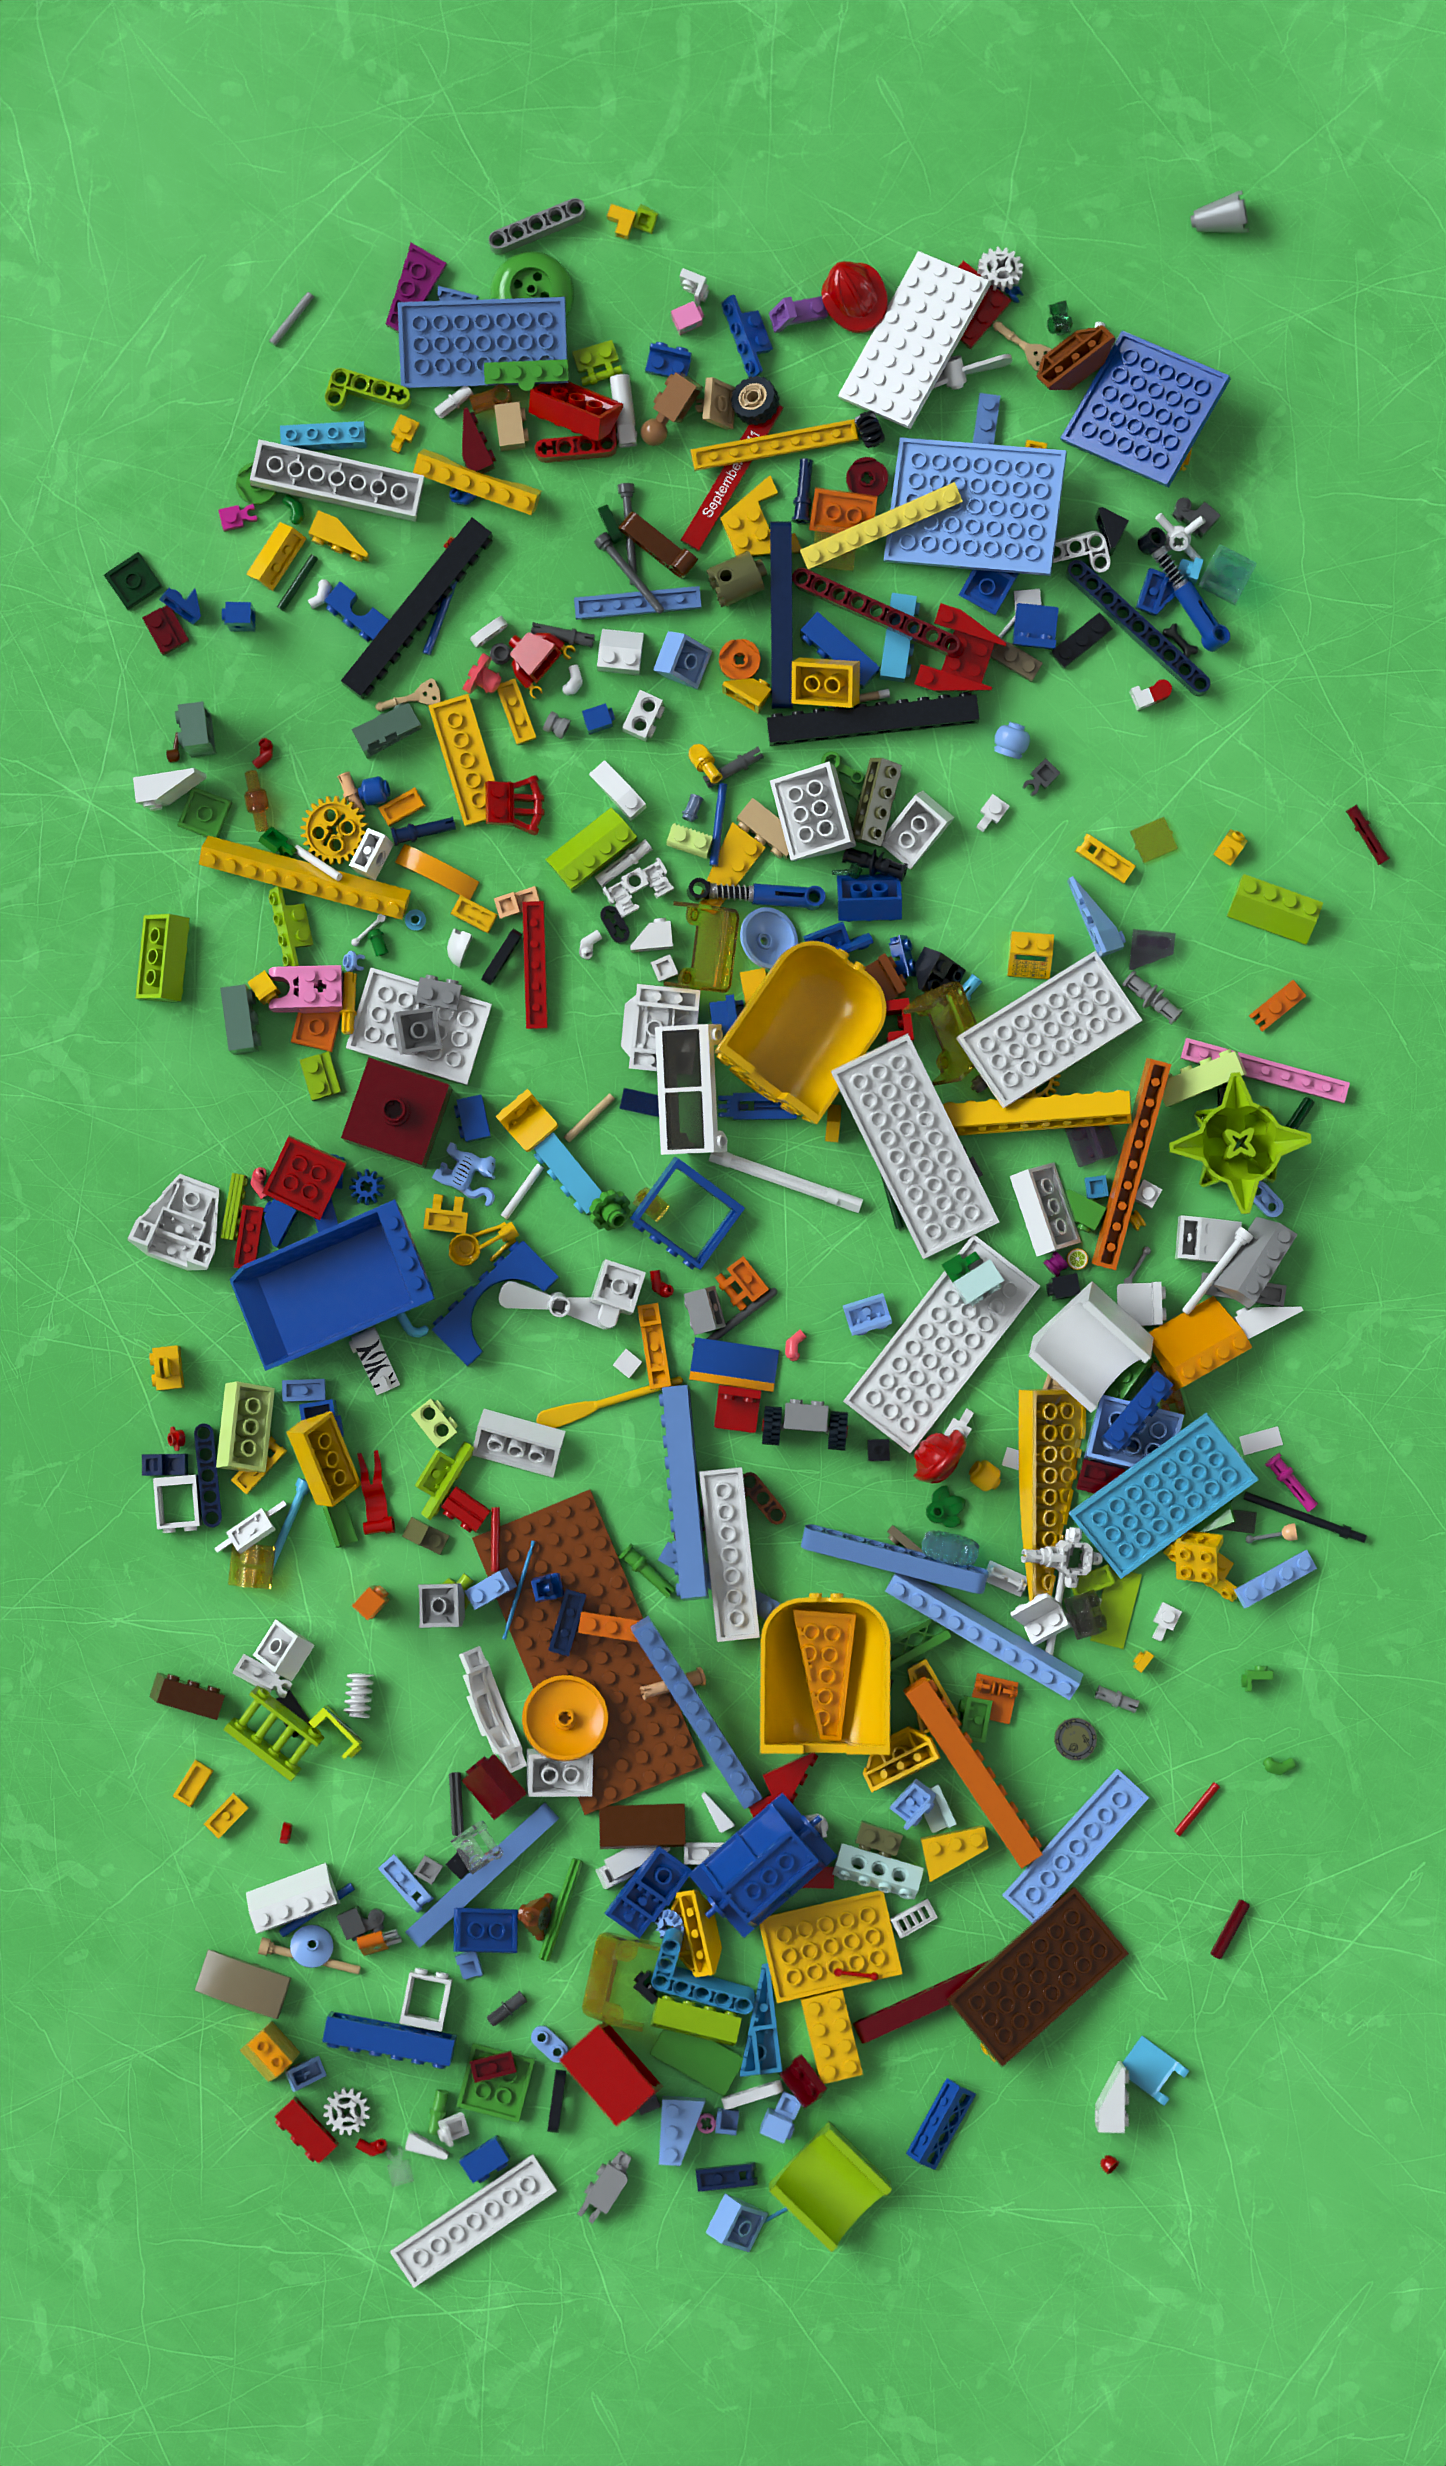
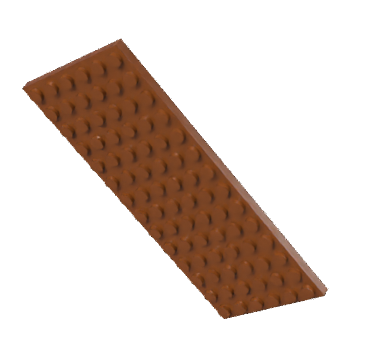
(643, 1738)

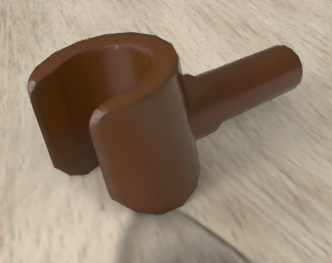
(174, 755)

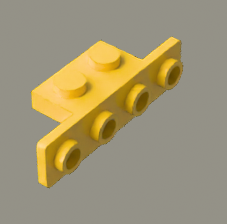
(1223, 1586)

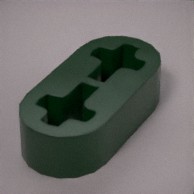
(610, 524)

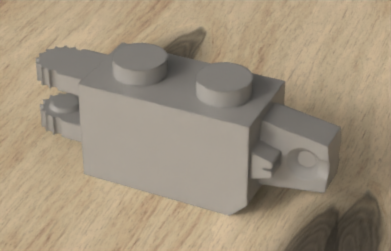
(607, 2186)

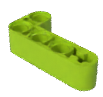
(368, 393)

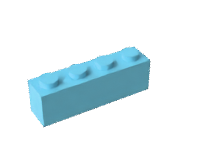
(897, 647)
(568, 1172)

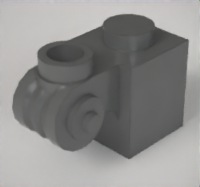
(1183, 513)
(355, 1925)

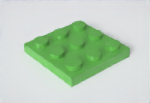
(497, 2096)

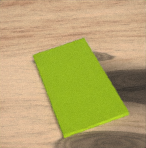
(1117, 1608)

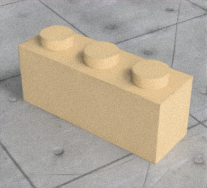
(765, 827)

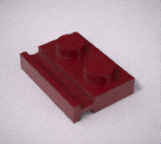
(165, 629)
(1096, 1475)

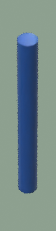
(437, 623)
(714, 857)
(297, 1923)

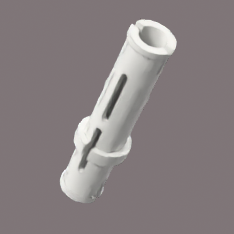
(620, 865)

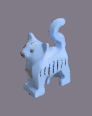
(463, 1172)

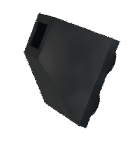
(935, 970)

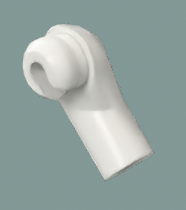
(323, 591)

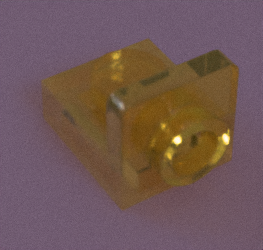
(656, 1208)

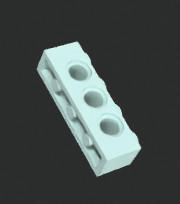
(888, 1867)

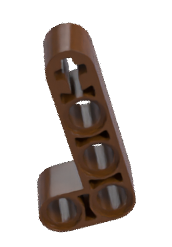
(657, 545)

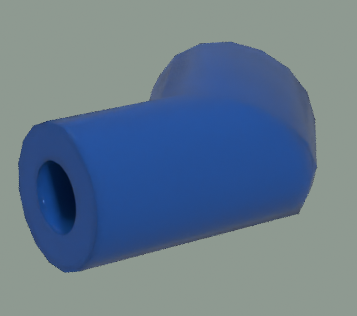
(460, 497)

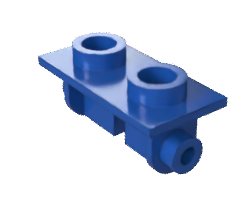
(903, 948)

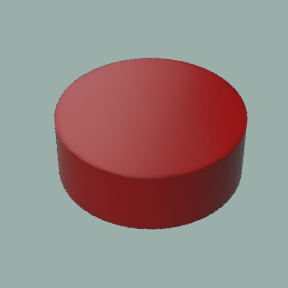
(286, 1833)

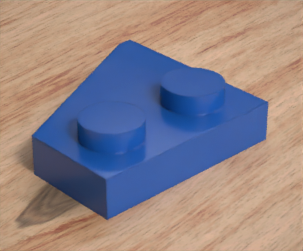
(1155, 592)

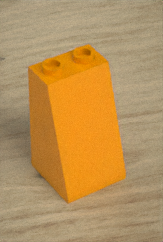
(270, 2051)

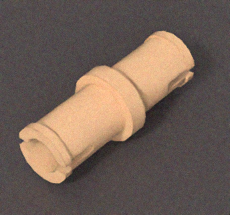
(350, 790)

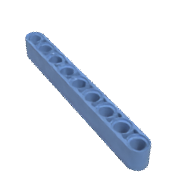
(893, 1558)
(474, 1883)

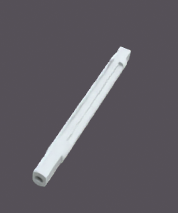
(827, 1194)

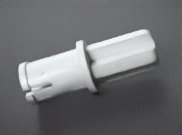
(453, 401)

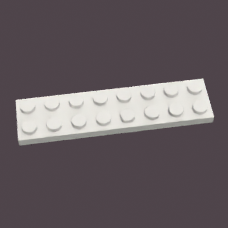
(729, 1554)
(473, 2220)

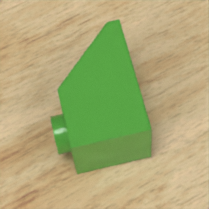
(1084, 1211)

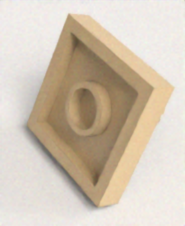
(717, 403)

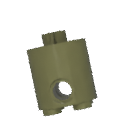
(737, 578)

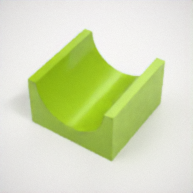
(829, 2185)

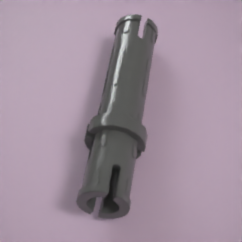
(565, 635)
(737, 765)

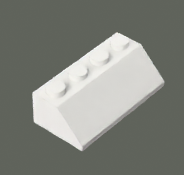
(1045, 1209)
(518, 1443)
(291, 1898)

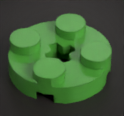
(247, 492)

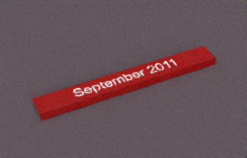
(722, 490)

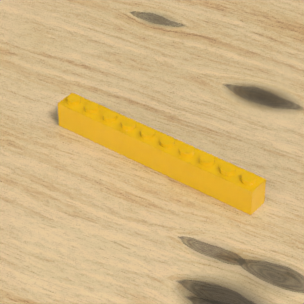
(304, 877)
(1041, 1113)

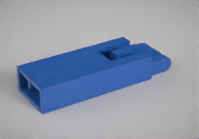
(763, 1108)

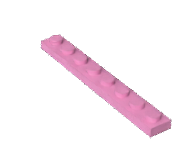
(1273, 1072)

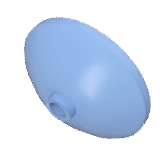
(773, 929)

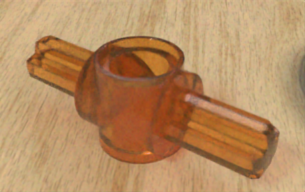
(256, 801)

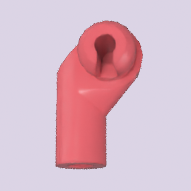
(258, 1180)
(791, 1345)

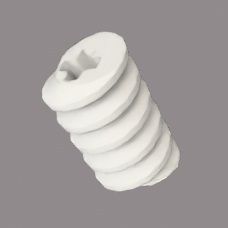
(358, 1695)

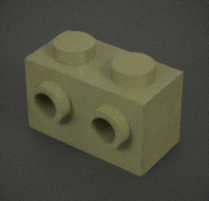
(878, 1838)

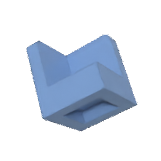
(469, 1964)
(727, 2121)

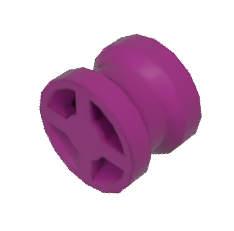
(1056, 1264)

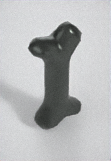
(1173, 634)

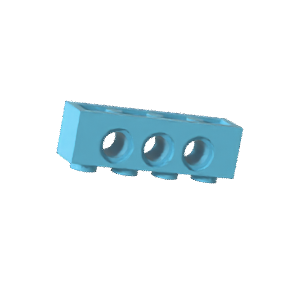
(325, 436)

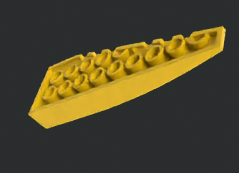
(1047, 1473)

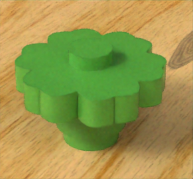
(610, 1210)

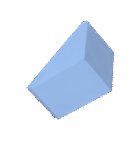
(305, 2073)

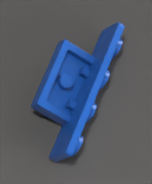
(748, 334)
(837, 937)

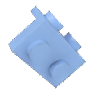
(867, 1314)
(913, 1803)

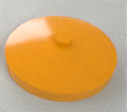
(564, 1718)

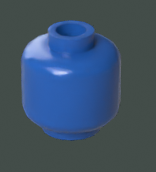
(374, 790)

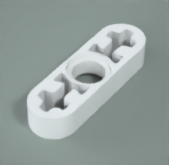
(752, 2094)

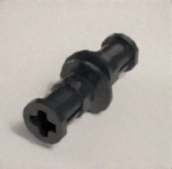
(875, 863)

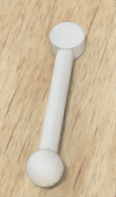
(380, 918)

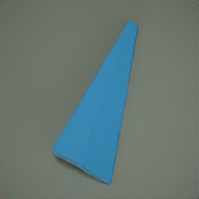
(762, 2043)

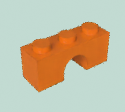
(371, 1602)
(607, 1626)

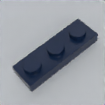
(567, 1622)

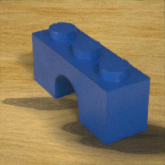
(341, 602)

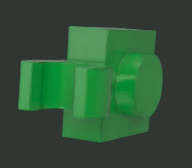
(276, 841)
(958, 1267)

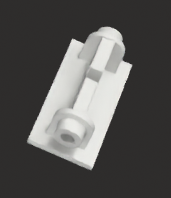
(1006, 1578)

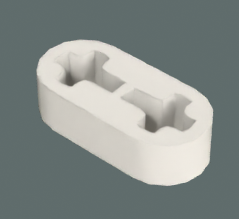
(489, 631)

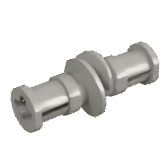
(1152, 997)

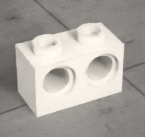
(638, 714)

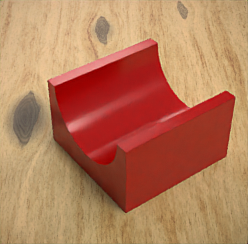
(611, 2073)

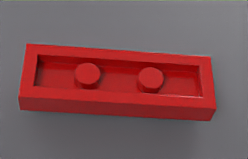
(248, 1235)

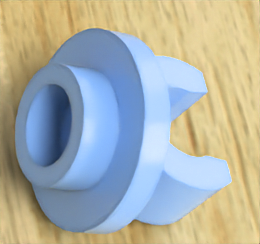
(350, 961)

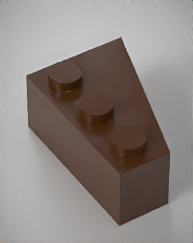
(187, 1695)

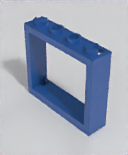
(716, 1238)

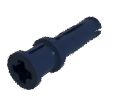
(802, 501)
(412, 832)

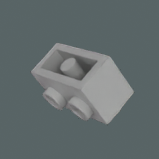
(704, 1310)

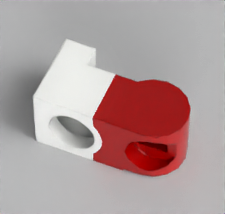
(1151, 695)

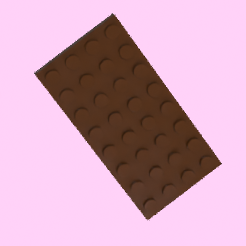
(1037, 1976)

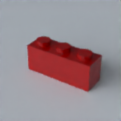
(306, 2130)

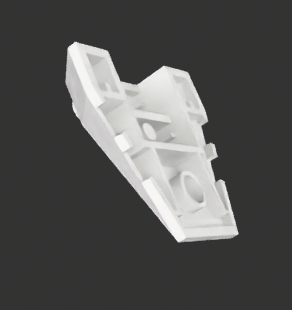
(180, 1225)

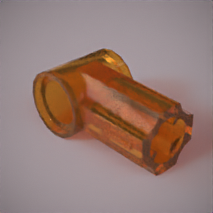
(486, 400)

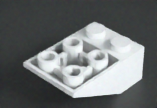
(1204, 1238)
(1110, 2106)

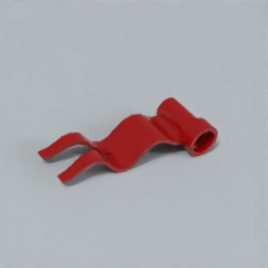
(375, 1499)

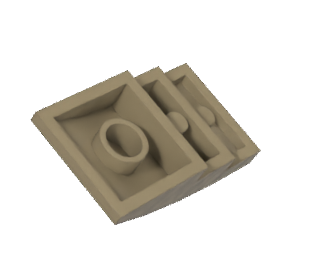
(243, 1984)

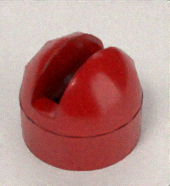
(1109, 2164)

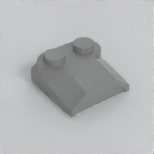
(417, 1030)
(441, 1605)

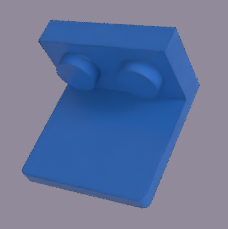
(1035, 626)

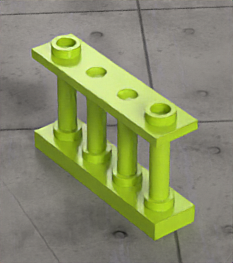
(255, 1740)

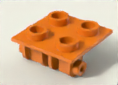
(999, 1691)

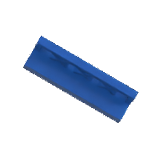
(937, 2123)

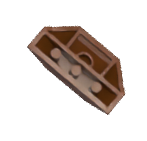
(1075, 358)

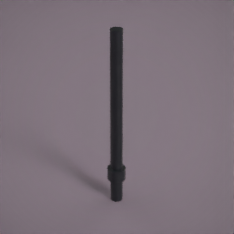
(1343, 1531)

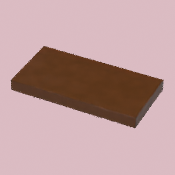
(642, 1826)

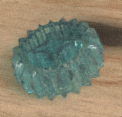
(950, 1548)

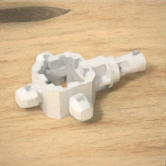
(1055, 1557)

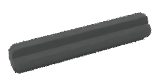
(456, 1803)

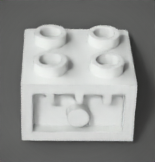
(1041, 1618)

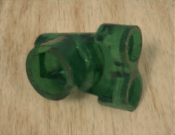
(1060, 321)

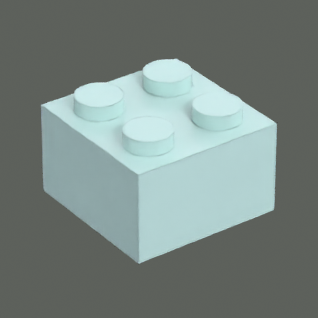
(977, 1282)

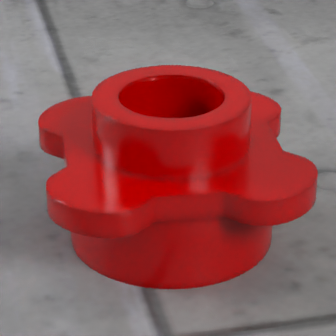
(176, 1438)

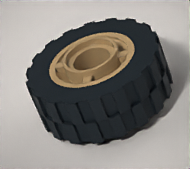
(745, 395)

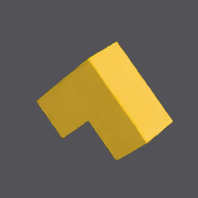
(624, 218)
(833, 1123)

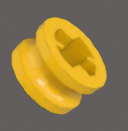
(1136, 1220)

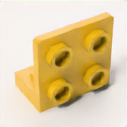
(1198, 1556)

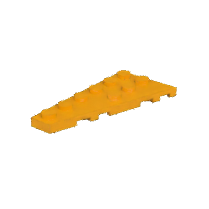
(826, 1656)

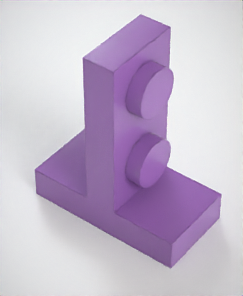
(795, 312)

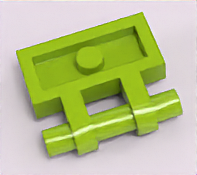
(595, 357)

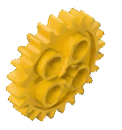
(319, 818)

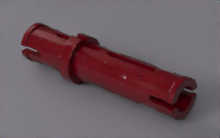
(1367, 834)

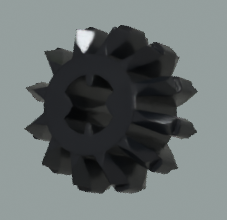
(869, 429)

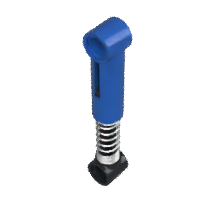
(1213, 634)
(759, 894)

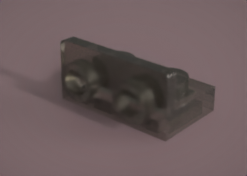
(1085, 1614)

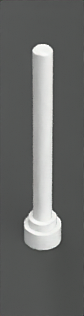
(1241, 1238)

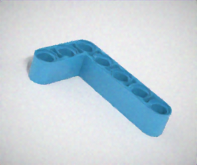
(692, 1989)

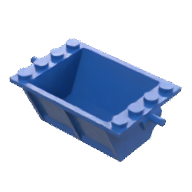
(762, 1865)

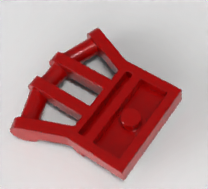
(501, 799)

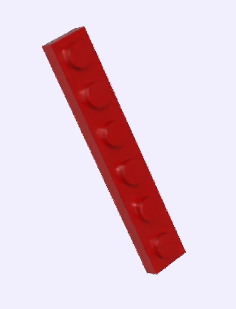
(535, 965)

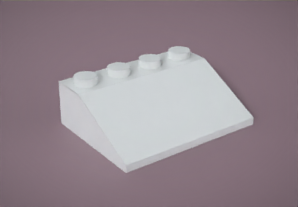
(813, 812)

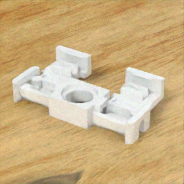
(650, 874)

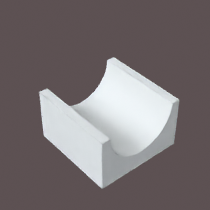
(1090, 1345)

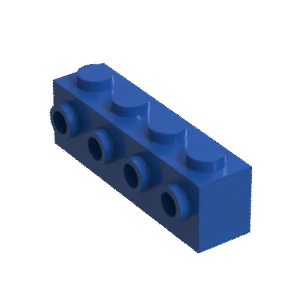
(1136, 1411)

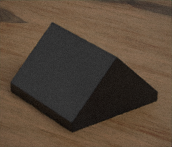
(1111, 527)

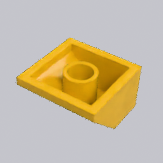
(748, 692)

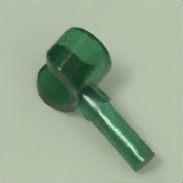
(854, 871)

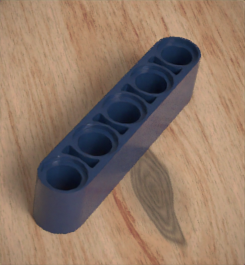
(204, 1465)

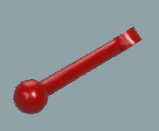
(838, 1972)

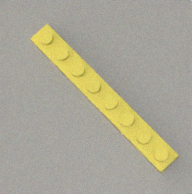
(881, 525)

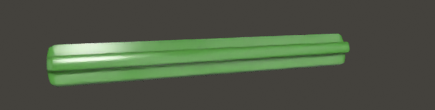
(560, 1909)

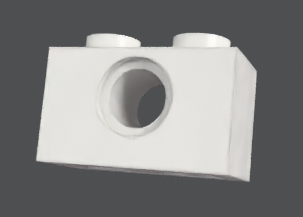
(371, 854)

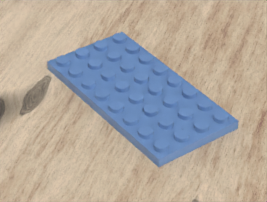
(453, 339)

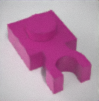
(233, 517)

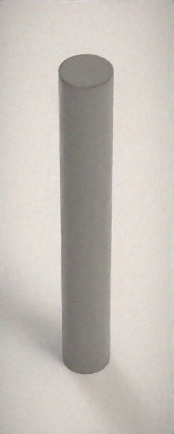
(291, 318)

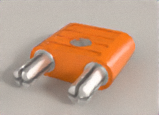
(378, 1941)

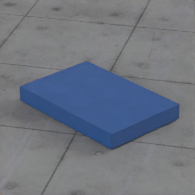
(485, 1930)

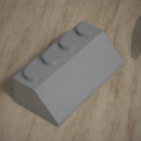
(1255, 1262)

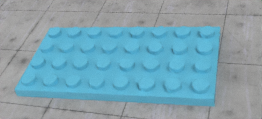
(1163, 1495)

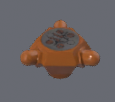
(536, 1915)

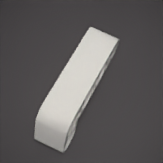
(1085, 548)

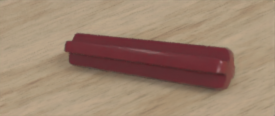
(1230, 1929)

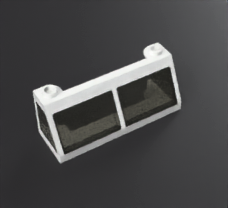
(688, 1089)

